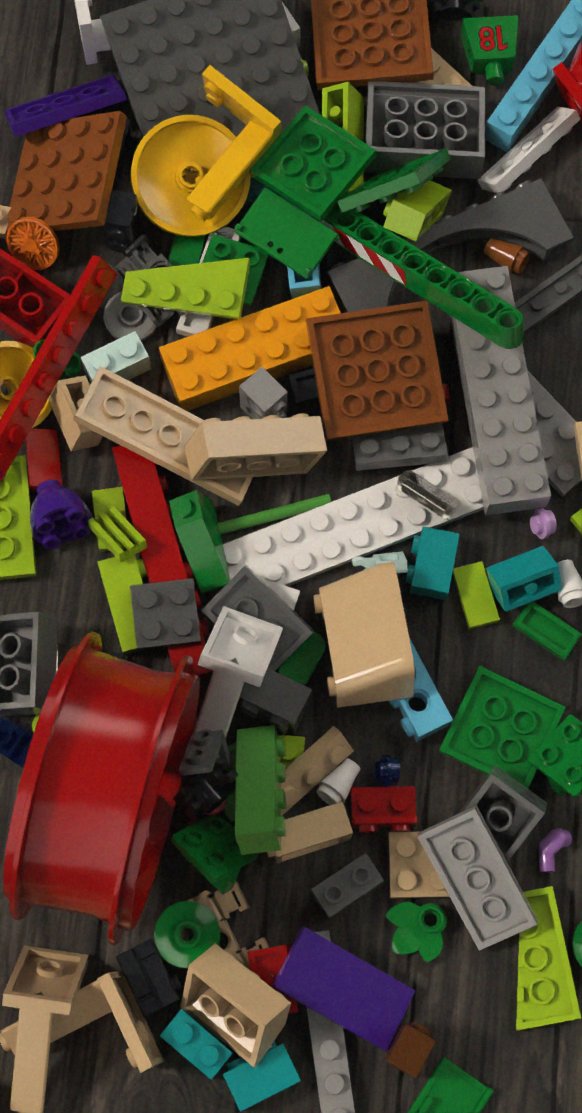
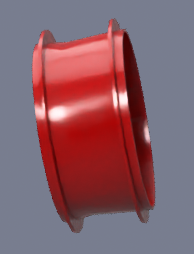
(99, 787)

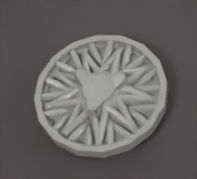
(124, 319)

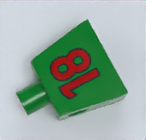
(490, 45)

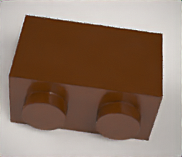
(410, 1048)

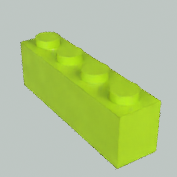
(345, 108)

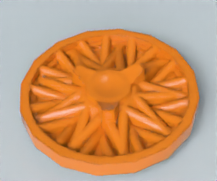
(33, 243)

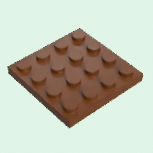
(371, 41)
(69, 171)
(376, 370)

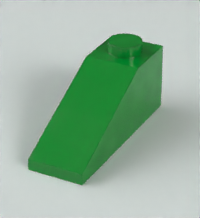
(201, 540)

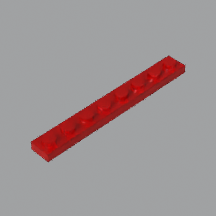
(53, 358)

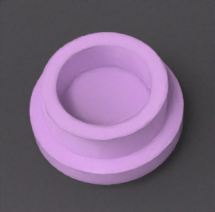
(543, 523)

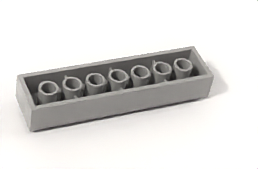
(500, 411)

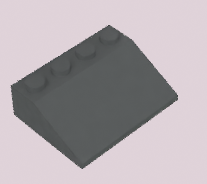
(421, 119)

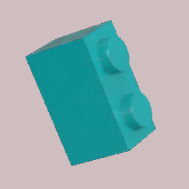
(433, 563)
(524, 578)
(196, 1044)
(270, 1076)

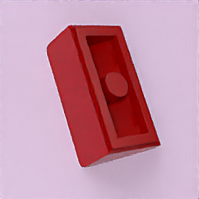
(43, 457)

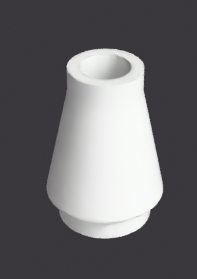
(571, 583)
(337, 784)

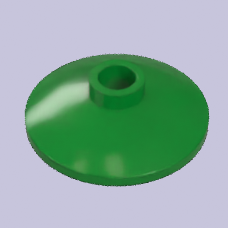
(176, 918)

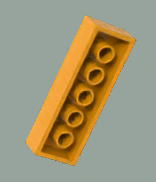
(223, 357)

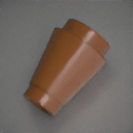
(507, 255)

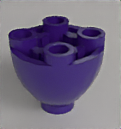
(58, 515)

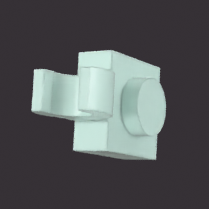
(396, 557)

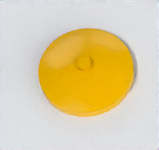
(171, 165)

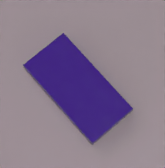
(64, 105)
(343, 988)

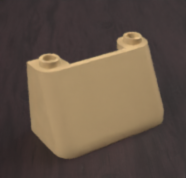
(367, 637)

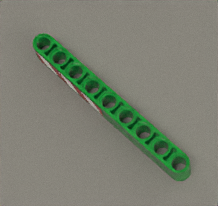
(427, 277)

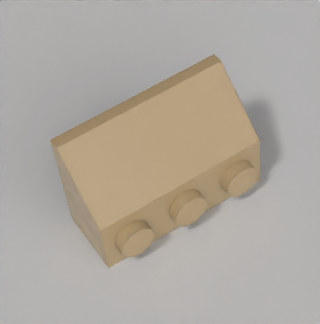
(234, 1004)

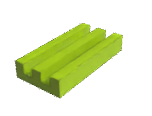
(123, 523)

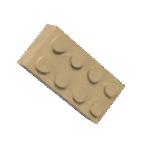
(255, 447)

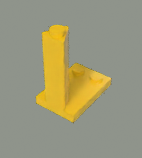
(235, 163)

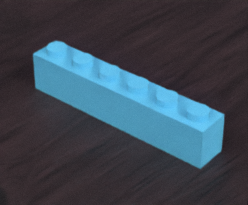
(535, 79)

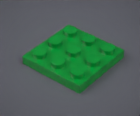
(313, 163)
(388, 183)
(500, 726)

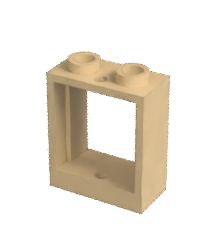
(314, 832)

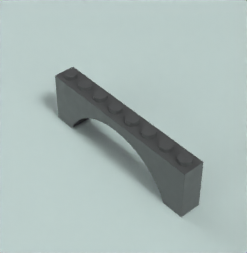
(518, 217)

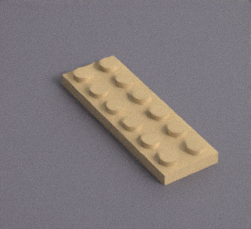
(148, 428)

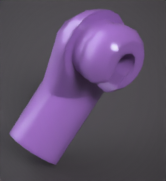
(550, 846)

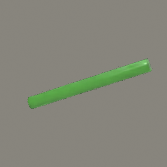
(273, 514)

